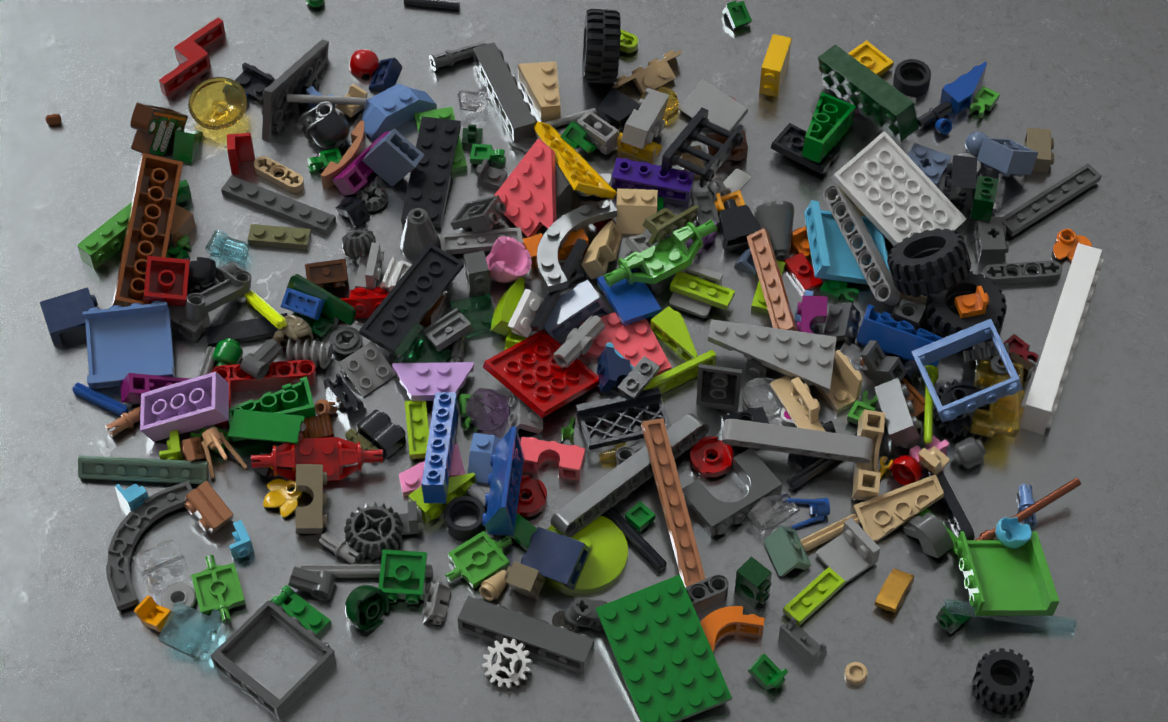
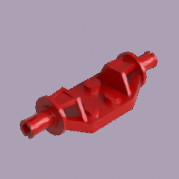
(329, 452)

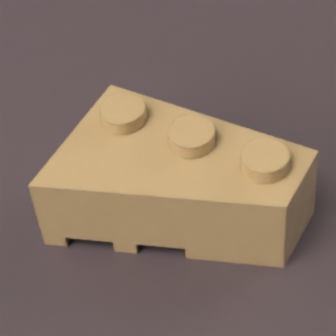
(542, 88)

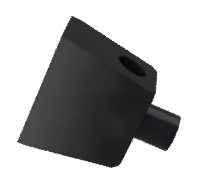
(616, 109)
(736, 224)

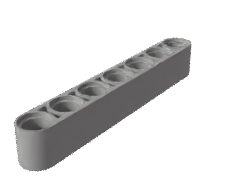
(867, 251)
(797, 441)

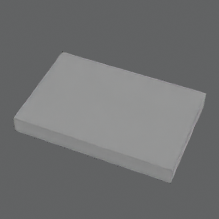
(722, 108)

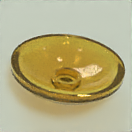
(215, 95)

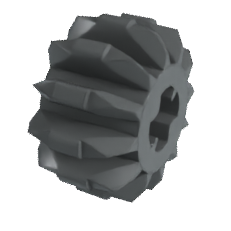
(358, 243)

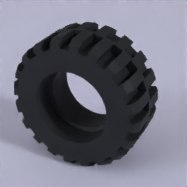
(601, 46)
(929, 262)
(945, 323)

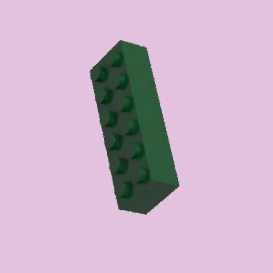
(869, 93)

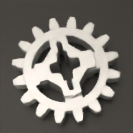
(498, 668)

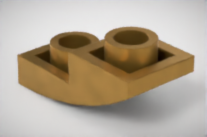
(894, 590)

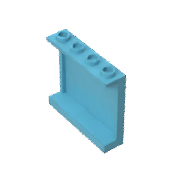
(829, 249)

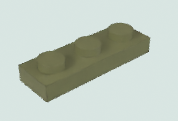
(279, 236)

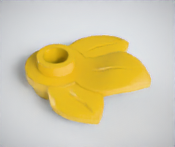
(281, 497)

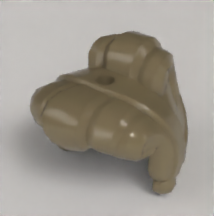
(295, 329)

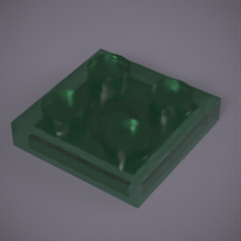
(477, 311)

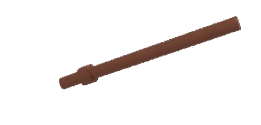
(990, 535)

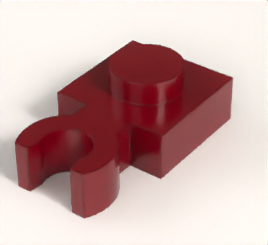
(1021, 348)

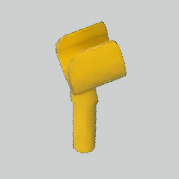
(882, 470)

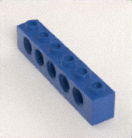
(440, 447)

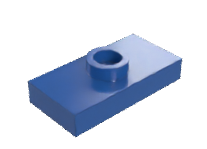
(302, 303)

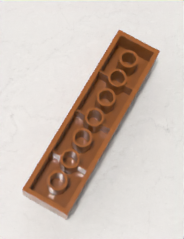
(147, 225)

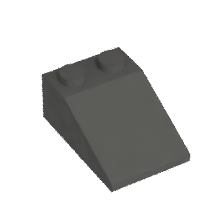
(719, 386)

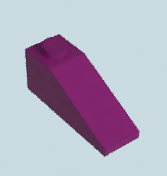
(136, 384)

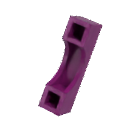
(356, 173)

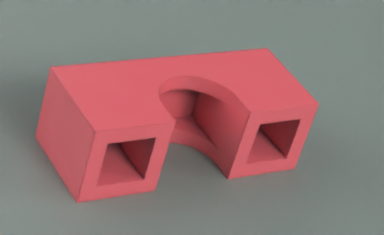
(569, 458)

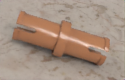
(126, 421)

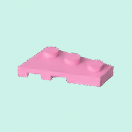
(412, 478)

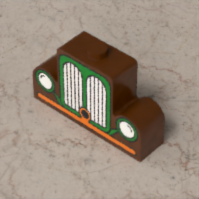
(155, 128)

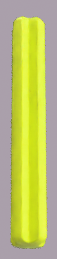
(265, 309)

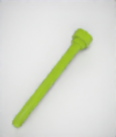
(933, 373)

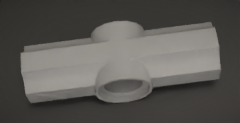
(579, 341)

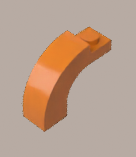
(728, 621)

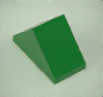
(186, 145)

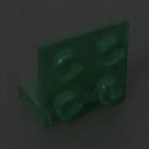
(418, 349)

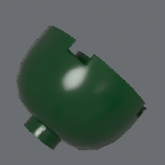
(366, 607)

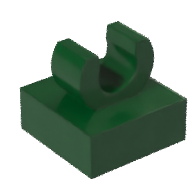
(471, 136)

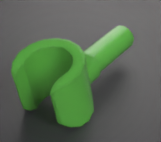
(568, 432)

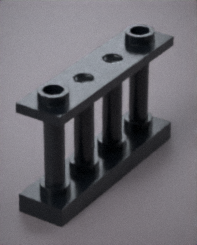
(691, 134)

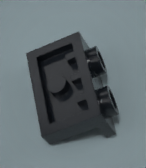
(254, 82)

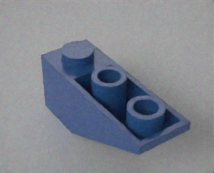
(963, 90)

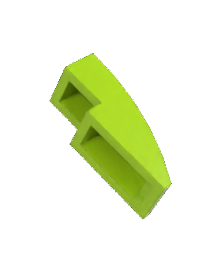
(506, 307)

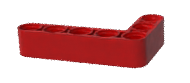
(274, 379)

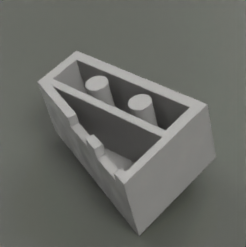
(647, 120)

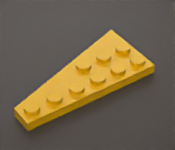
(573, 165)

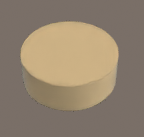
(855, 673)

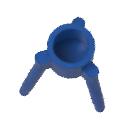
(817, 506)

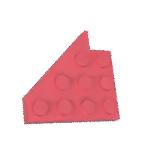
(531, 190)
(630, 341)

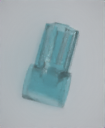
(221, 243)

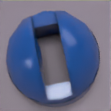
(943, 128)

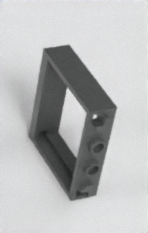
(245, 632)

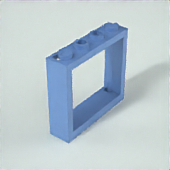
(954, 344)

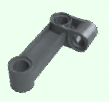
(233, 284)

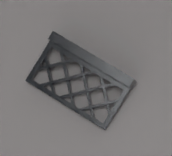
(619, 407)

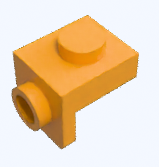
(737, 196)
(151, 614)

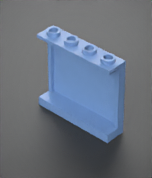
(128, 342)

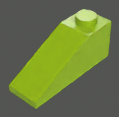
(673, 332)

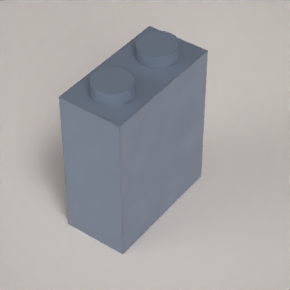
(393, 157)

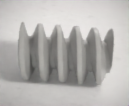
(317, 355)

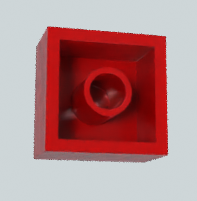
(166, 280)

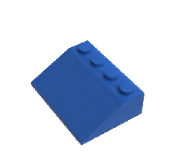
(504, 485)

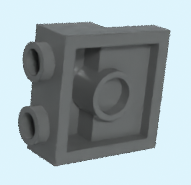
(479, 214)

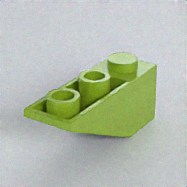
(457, 487)

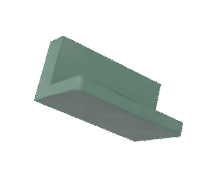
(786, 551)

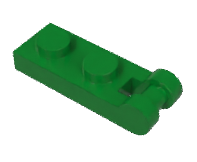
(302, 610)

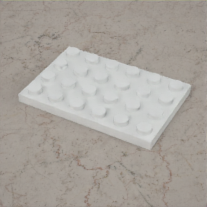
(895, 192)

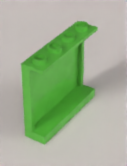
(1006, 579)

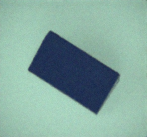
(385, 75)

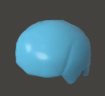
(1012, 533)

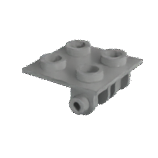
(366, 369)

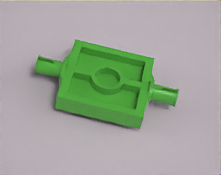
(478, 559)
(218, 589)

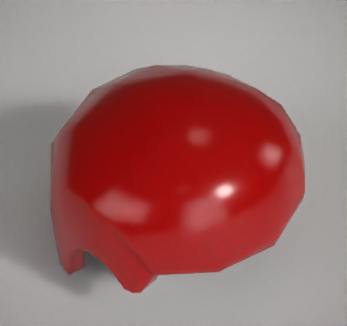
(363, 62)
(906, 470)

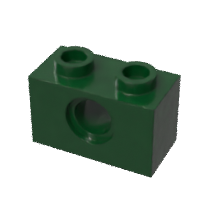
(984, 198)
(753, 582)

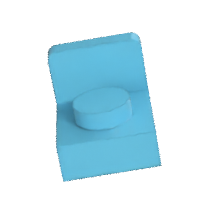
(243, 542)

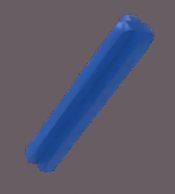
(100, 399)

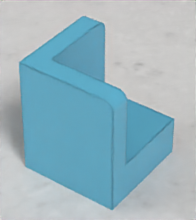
(132, 496)

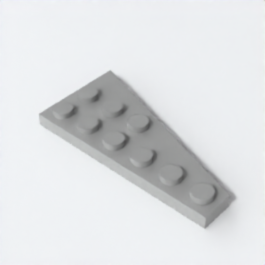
(785, 351)

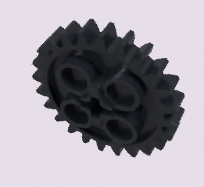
(961, 424)

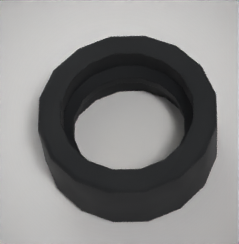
(912, 66)
(458, 504)

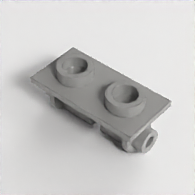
(437, 593)

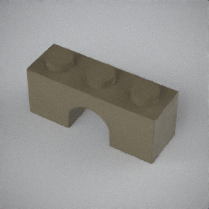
(310, 518)

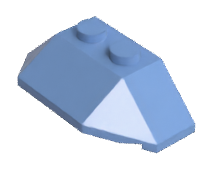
(393, 109)

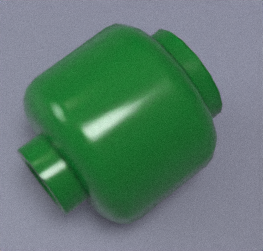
(227, 352)

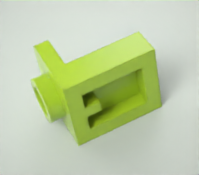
(174, 448)

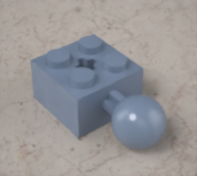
(1001, 154)
(931, 162)

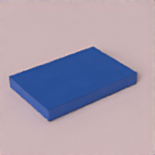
(630, 301)

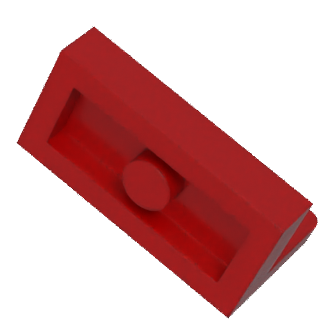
(239, 150)

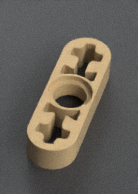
(275, 167)

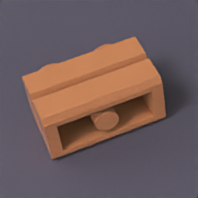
(208, 508)

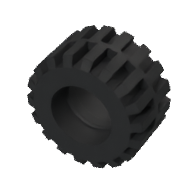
(1003, 696)

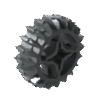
(376, 522)

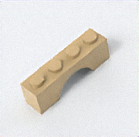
(867, 476)

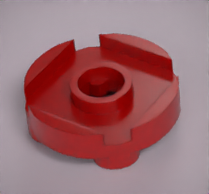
(707, 467)
(537, 500)

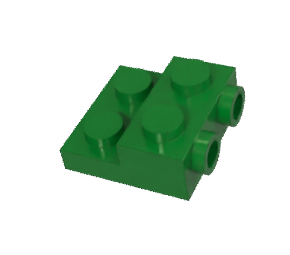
(403, 575)

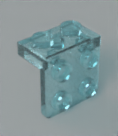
(190, 630)

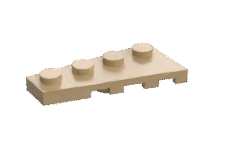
(891, 510)

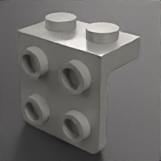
(689, 304)

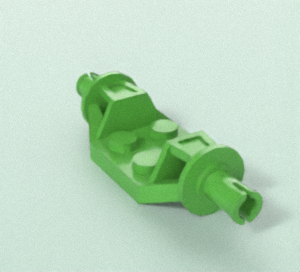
(663, 258)

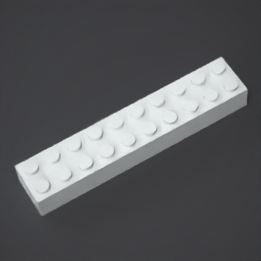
(1062, 340)

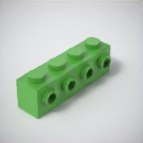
(105, 240)

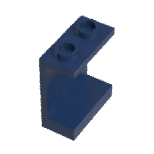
(66, 312)
(556, 556)

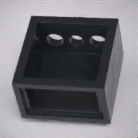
(961, 182)

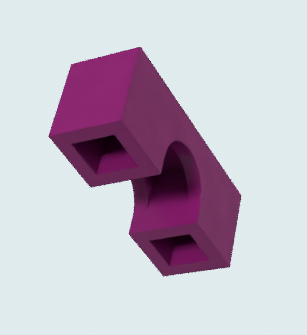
(812, 310)

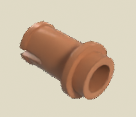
(323, 406)

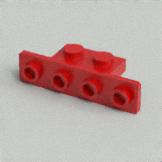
(366, 300)

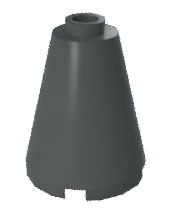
(779, 223)
(418, 234)

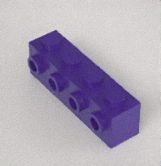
(671, 185)

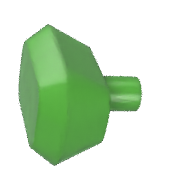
(183, 242)

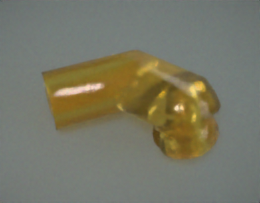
(610, 454)

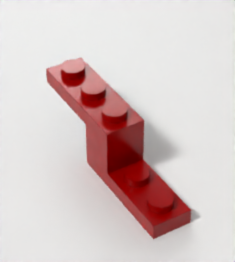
(192, 56)

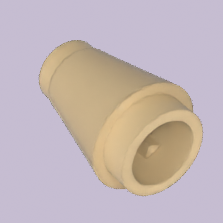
(493, 586)

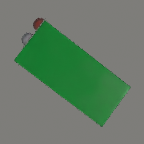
(267, 426)

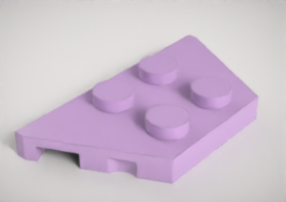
(425, 379)

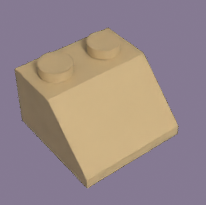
(633, 209)

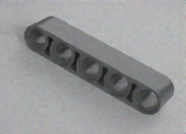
(706, 590)

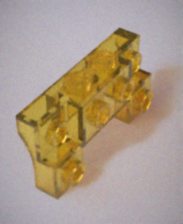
(1005, 412)

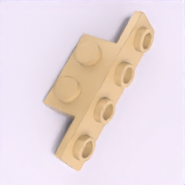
(654, 76)
(798, 402)

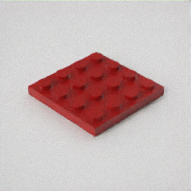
(535, 376)

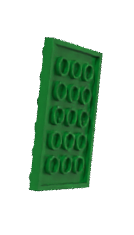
(663, 653)

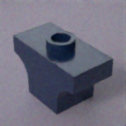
(611, 369)

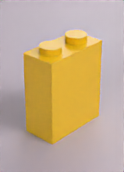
(775, 65)

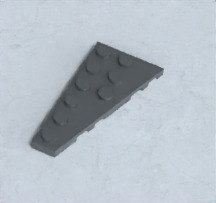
(276, 94)

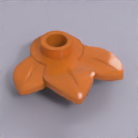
(1066, 248)

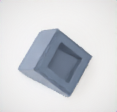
(746, 262)

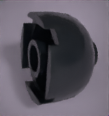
(331, 131)
(201, 274)

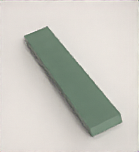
(142, 469)

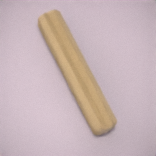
(826, 533)

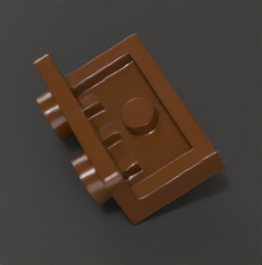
(328, 273)

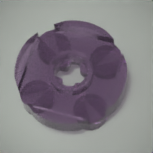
(492, 399)

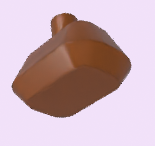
(53, 119)

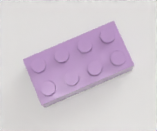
(184, 406)

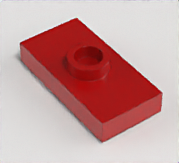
(802, 272)

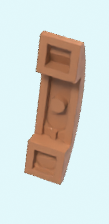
(358, 144)

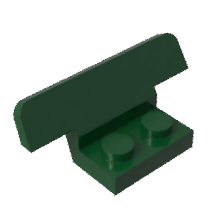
(331, 312)

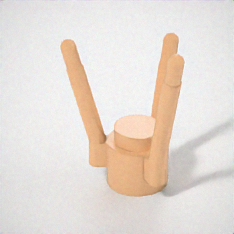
(214, 440)

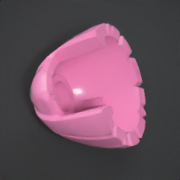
(508, 260)

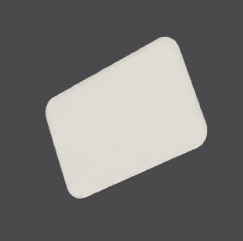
(736, 180)

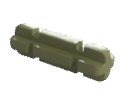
(352, 436)

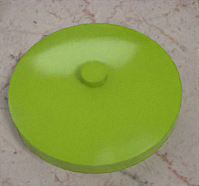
(606, 559)

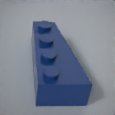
(893, 336)

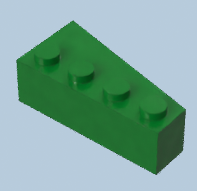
(828, 125)
(290, 400)

